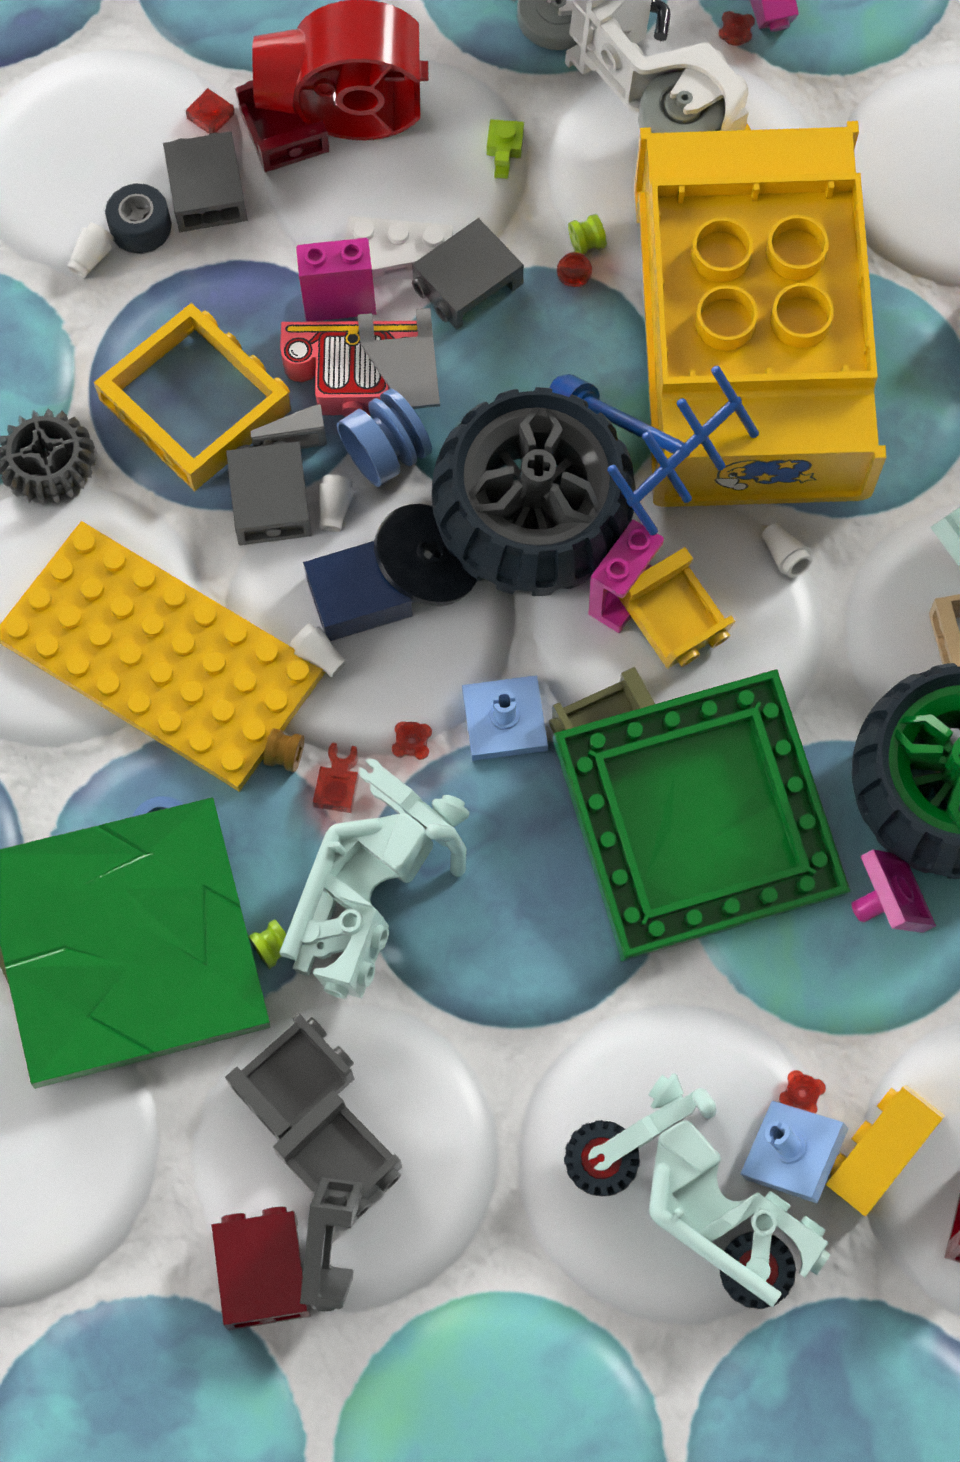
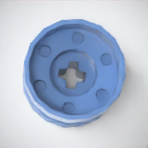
(387, 435)

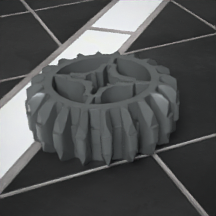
(67, 460)

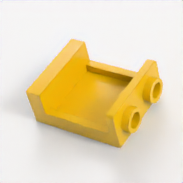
(676, 611)

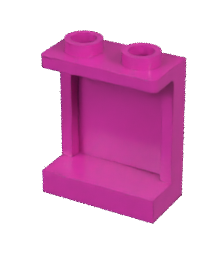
(336, 279)
(619, 572)

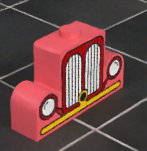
(341, 366)

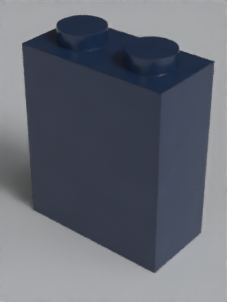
(353, 592)

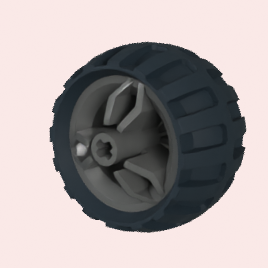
(483, 488)

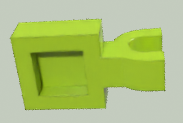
(504, 143)

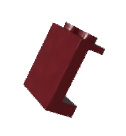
(279, 136)
(259, 1268)

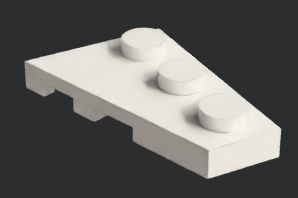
(396, 242)

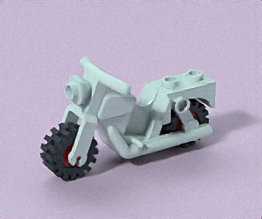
(687, 1199)

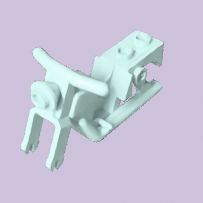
(349, 867)

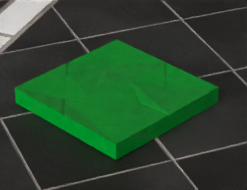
(700, 814)
(126, 943)

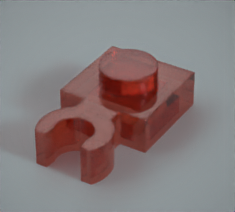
(337, 785)

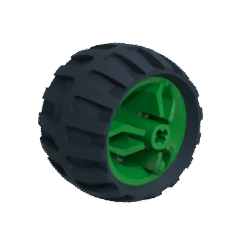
(882, 761)

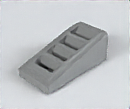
(301, 426)

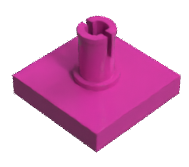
(894, 894)

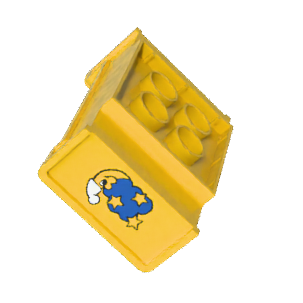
(767, 274)

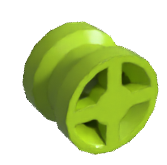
(587, 234)
(269, 943)

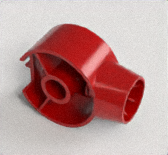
(345, 66)

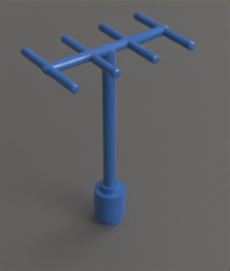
(657, 439)

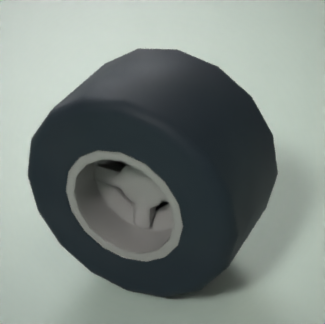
(138, 218)

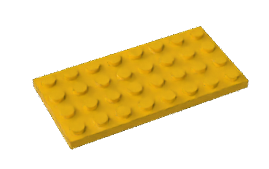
(159, 654)

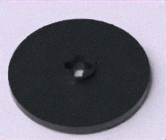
(401, 558)

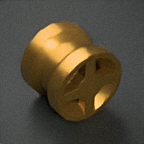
(284, 750)

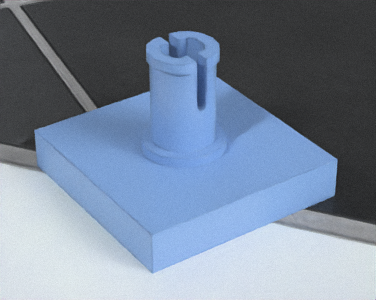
(504, 718)
(794, 1151)

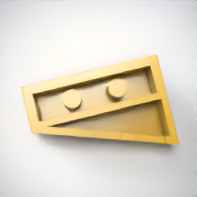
(883, 1148)

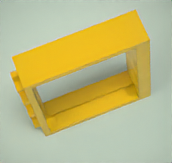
(212, 459)

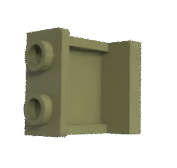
(614, 700)

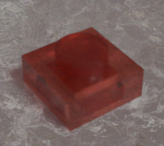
(210, 111)

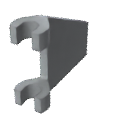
(405, 362)

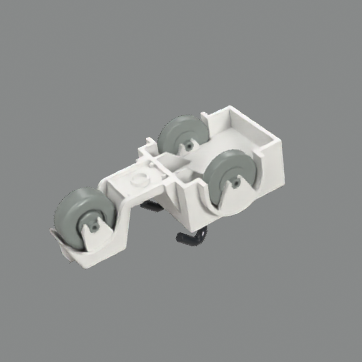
(670, 90)

